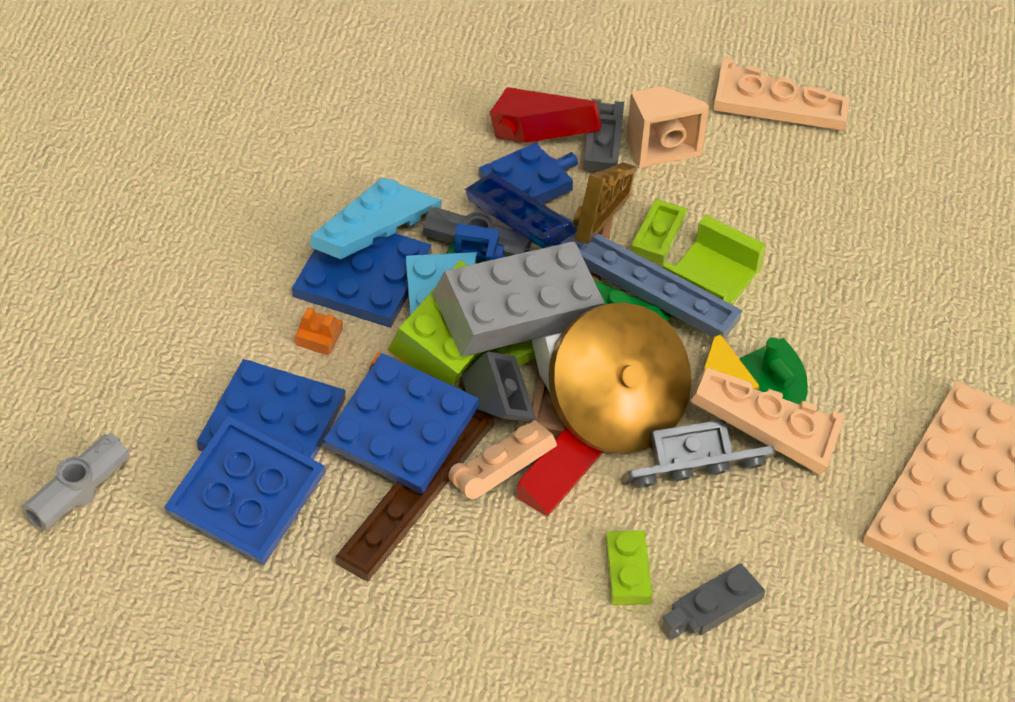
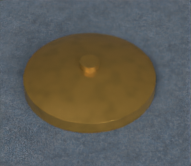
(619, 377)

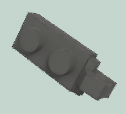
(713, 603)

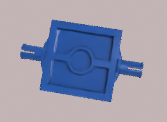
(534, 172)

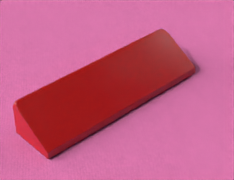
(556, 473)

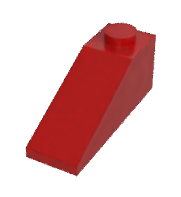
(541, 116)

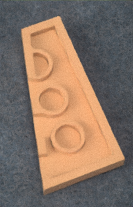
(779, 99)

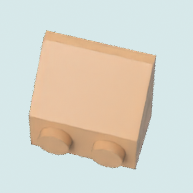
(665, 126)

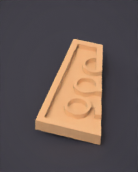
(790, 427)

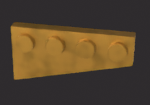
(603, 198)

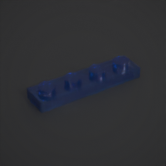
(519, 211)

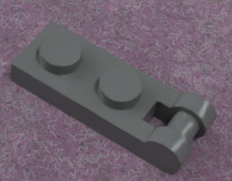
(604, 145)

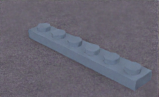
(657, 285)

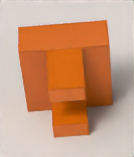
(318, 331)

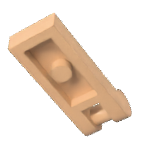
(502, 460)

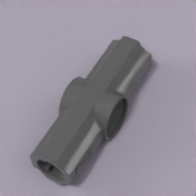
(443, 223)

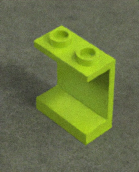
(720, 260)

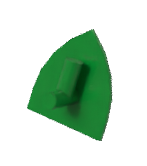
(778, 369)

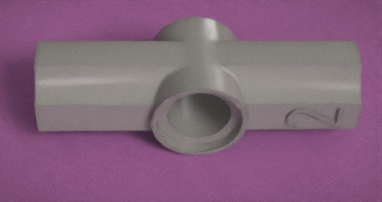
(75, 482)

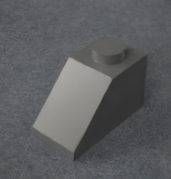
(499, 386)

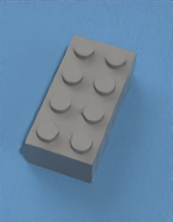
(515, 297)

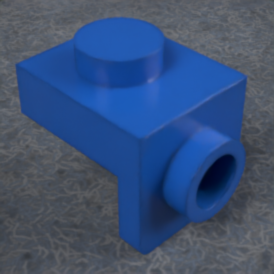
(480, 240)

